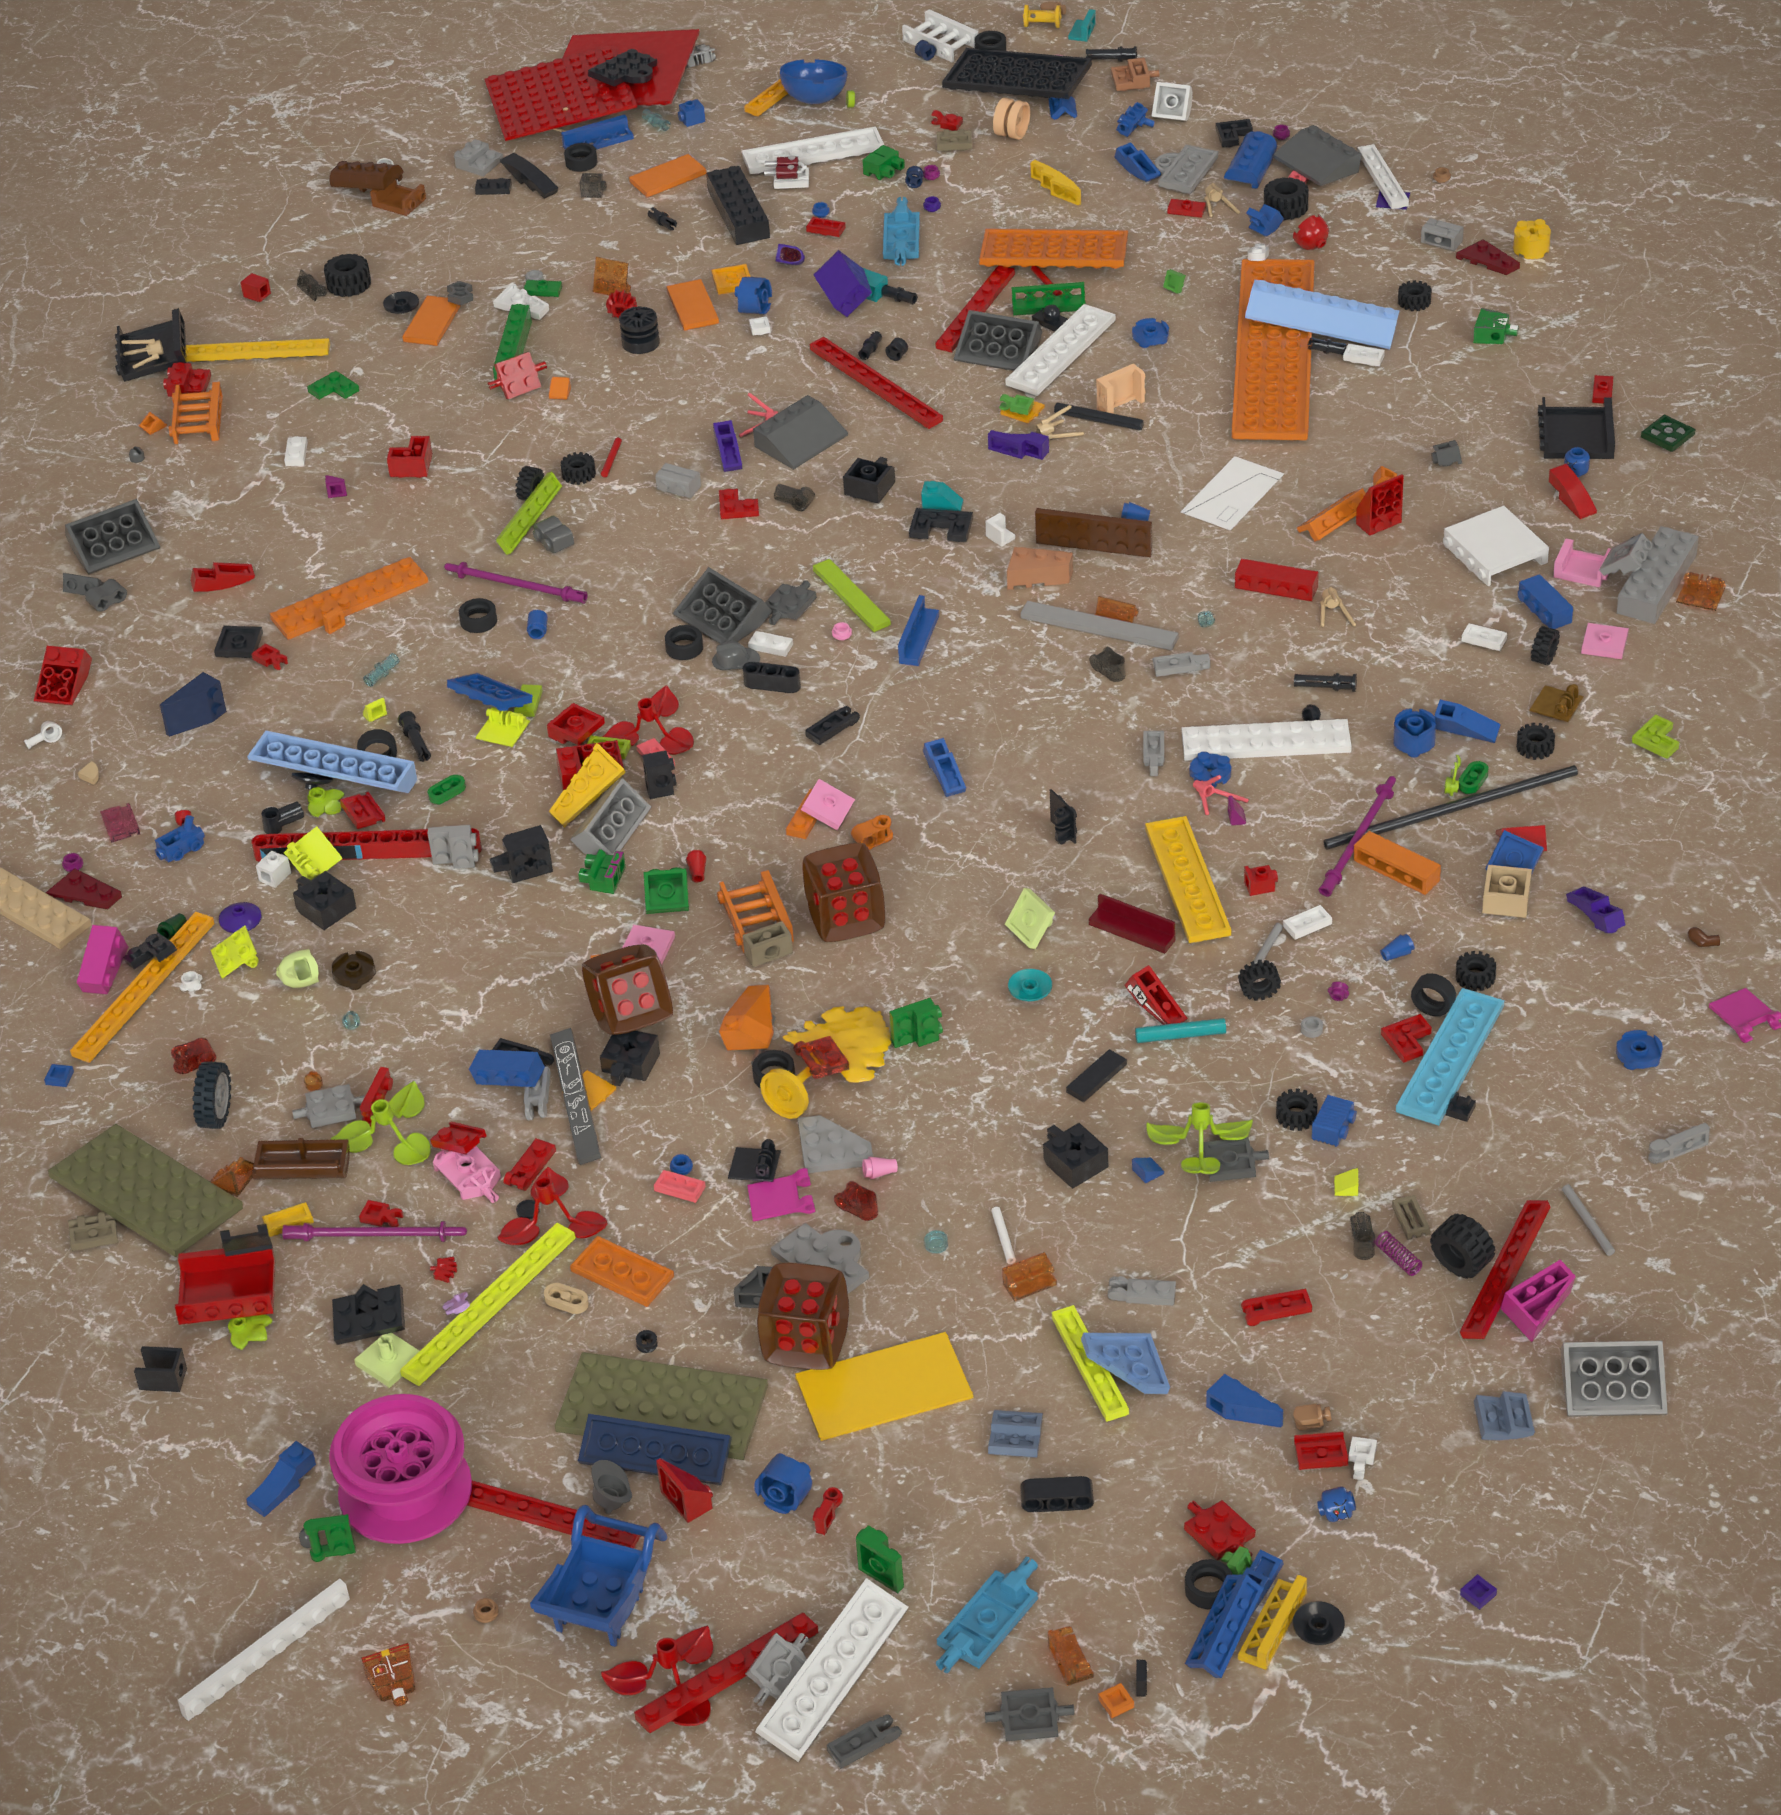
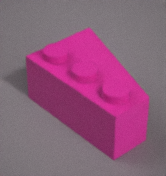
(101, 959)
(1538, 1298)

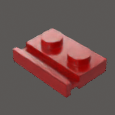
(362, 810)
(458, 1137)
(1320, 1450)

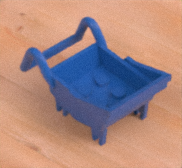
(598, 1578)

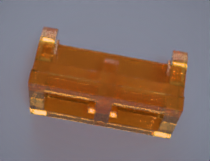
(1029, 1276)
(1069, 1656)

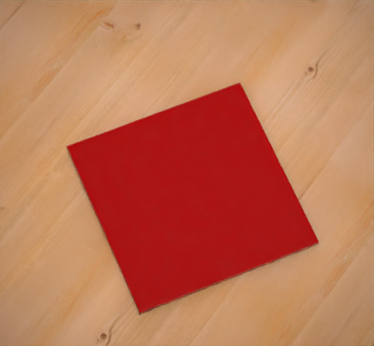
(669, 48)
(535, 96)

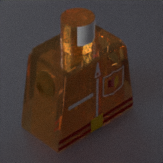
(391, 1673)

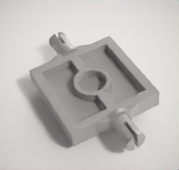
(329, 1106)
(777, 1666)

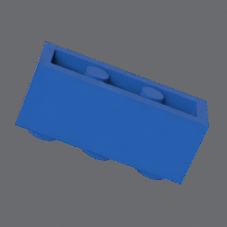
(1545, 602)
(506, 1068)

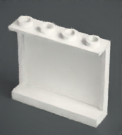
(1494, 543)

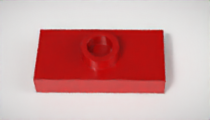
(1186, 208)
(825, 227)
(1602, 388)

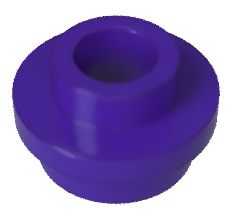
(932, 204)

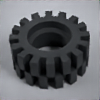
(1414, 295)
(578, 468)
(528, 480)
(1545, 645)
(1532, 733)
(1475, 979)
(1263, 988)
(1296, 1100)

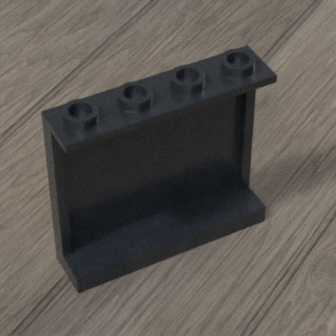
(173, 341)
(1577, 427)

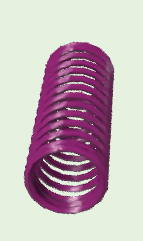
(1386, 1243)

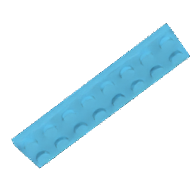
(1450, 1056)

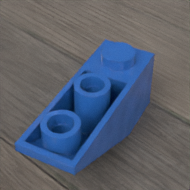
(1463, 721)
(1239, 1403)

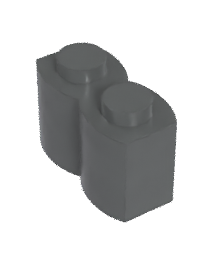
(553, 534)

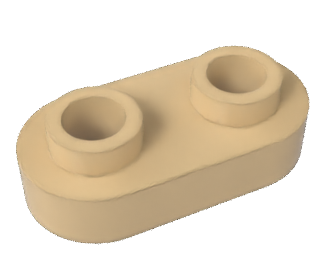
(566, 1298)

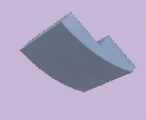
(1504, 1416)
(1015, 1433)

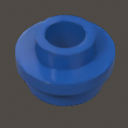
(820, 209)
(681, 1164)

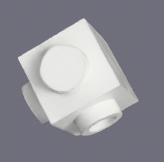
(273, 869)

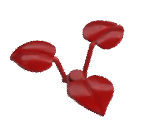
(662, 704)
(546, 1189)
(693, 1647)

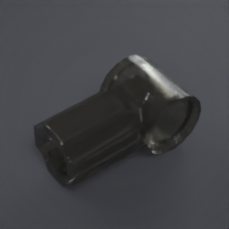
(798, 498)
(1362, 1236)

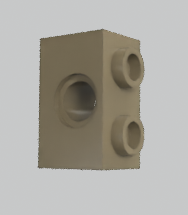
(767, 944)

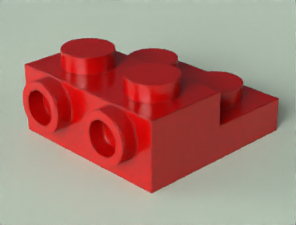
(188, 379)
(574, 725)

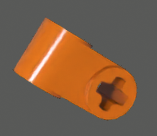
(873, 833)

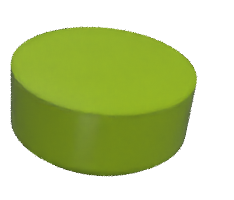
(850, 98)

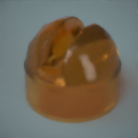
(310, 1082)

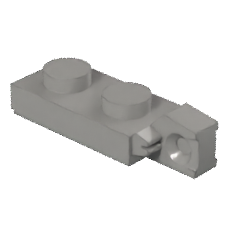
(1180, 663)
(1153, 750)

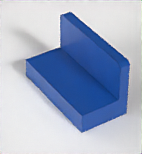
(1059, 106)

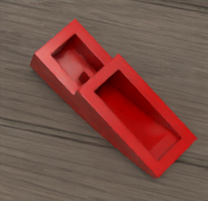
(1572, 491)
(221, 576)

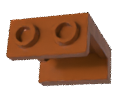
(398, 198)

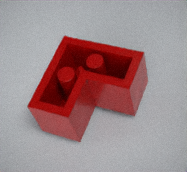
(410, 460)

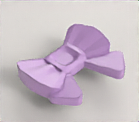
(458, 1304)

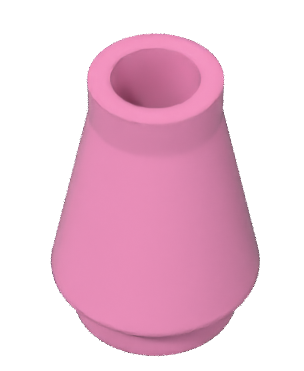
(877, 1167)

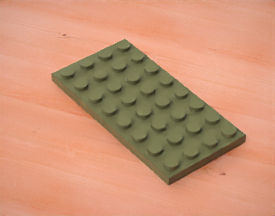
(145, 1190)
(663, 1397)

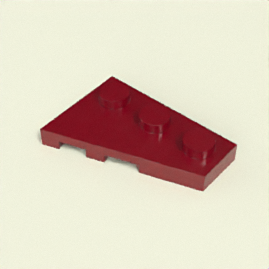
(1489, 255)
(86, 889)

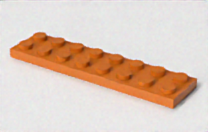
(350, 597)

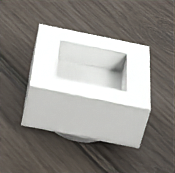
(759, 326)

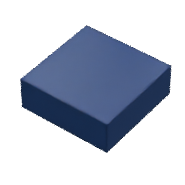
(59, 1075)

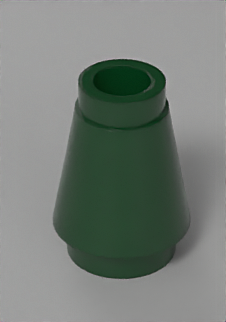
(170, 926)

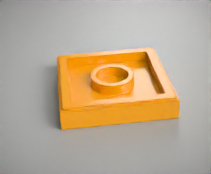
(729, 277)

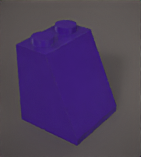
(843, 283)

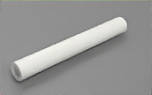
(1003, 1235)

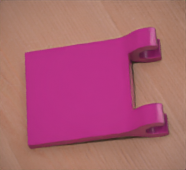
(1743, 1011)
(780, 1196)

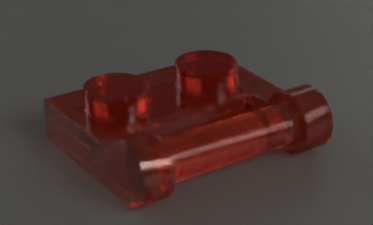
(826, 1053)

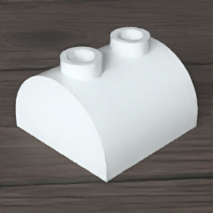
(1172, 101)

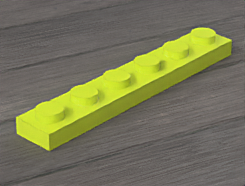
(1095, 1376)

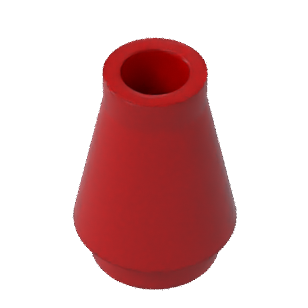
(696, 863)

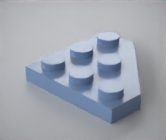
(1129, 1358)

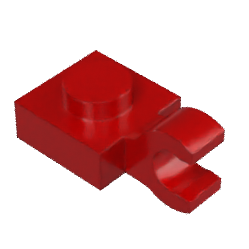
(949, 121)

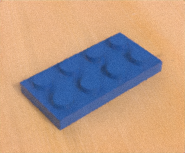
(489, 691)

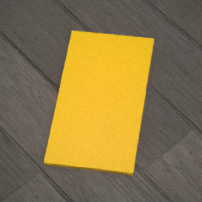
(884, 1386)

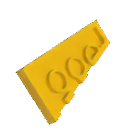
(592, 780)

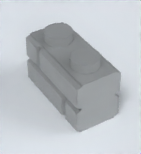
(1442, 234)
(678, 480)

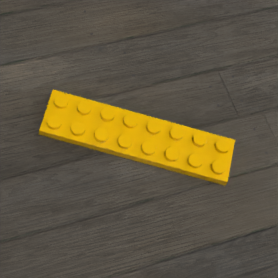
(1188, 879)

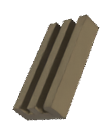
(1417, 1231)

